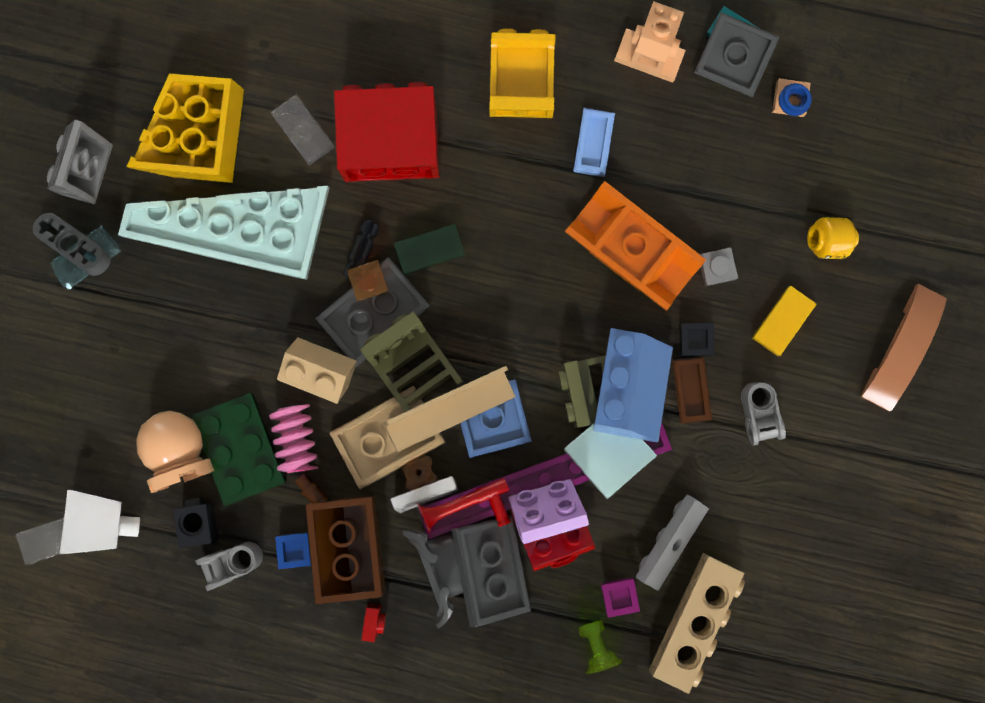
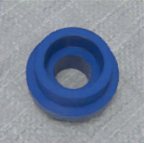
(801, 93)

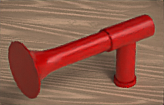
(488, 492)

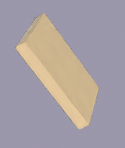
(368, 447)

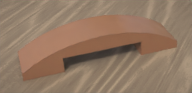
(906, 348)

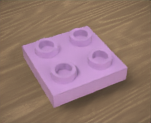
(547, 511)

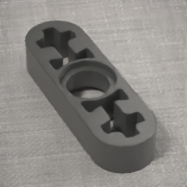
(77, 254)

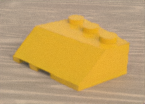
(192, 129)

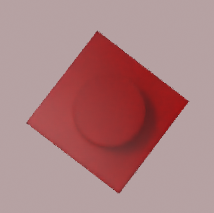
(373, 622)

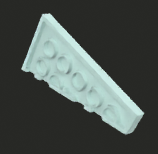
(248, 229)

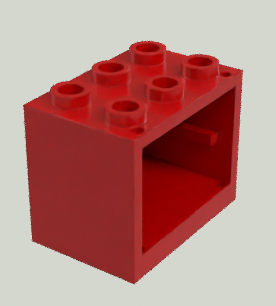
(386, 132)

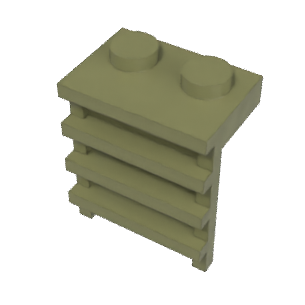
(399, 346)
(577, 381)

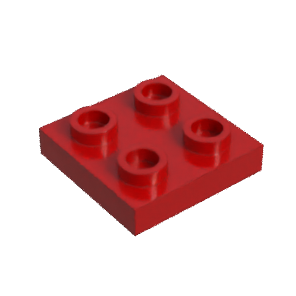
(559, 548)

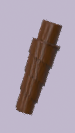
(311, 490)

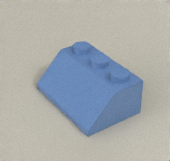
(633, 386)

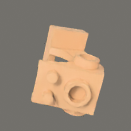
(654, 46)

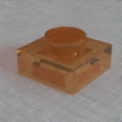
(367, 280)

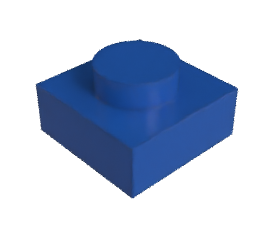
(293, 550)

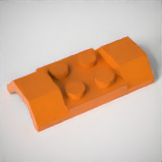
(635, 246)

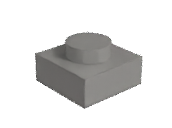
(718, 267)

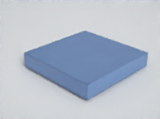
(497, 427)

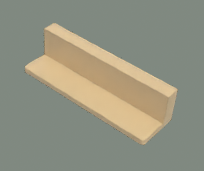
(449, 409)

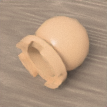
(171, 449)

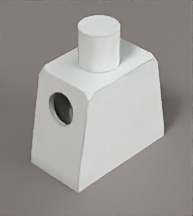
(94, 523)

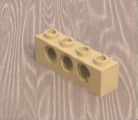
(679, 633)

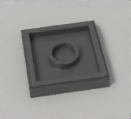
(736, 54)

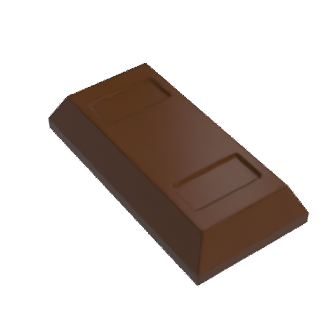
(692, 390)

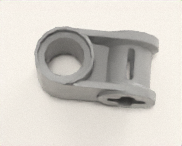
(762, 415)
(225, 566)

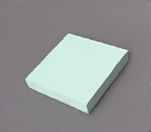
(609, 458)

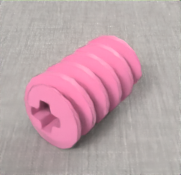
(293, 439)

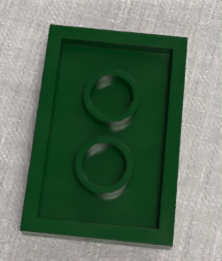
(239, 449)

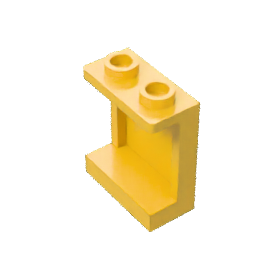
(522, 74)

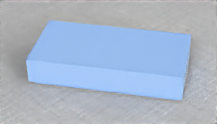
(594, 142)

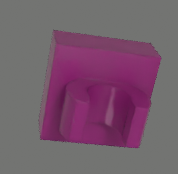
(620, 597)

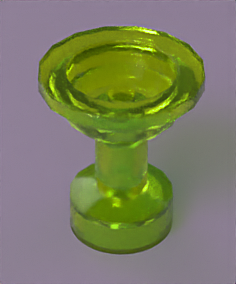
(602, 660)

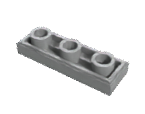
(671, 542)

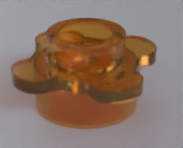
(427, 476)

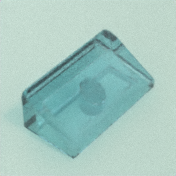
(69, 273)

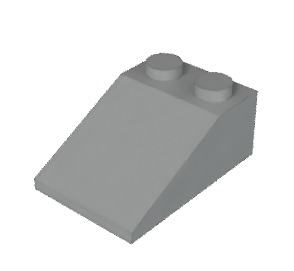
(79, 163)

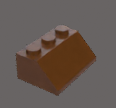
(345, 549)

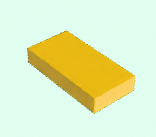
(784, 321)

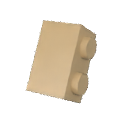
(316, 370)

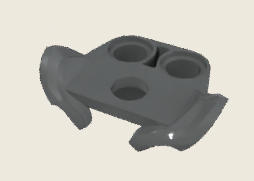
(441, 568)

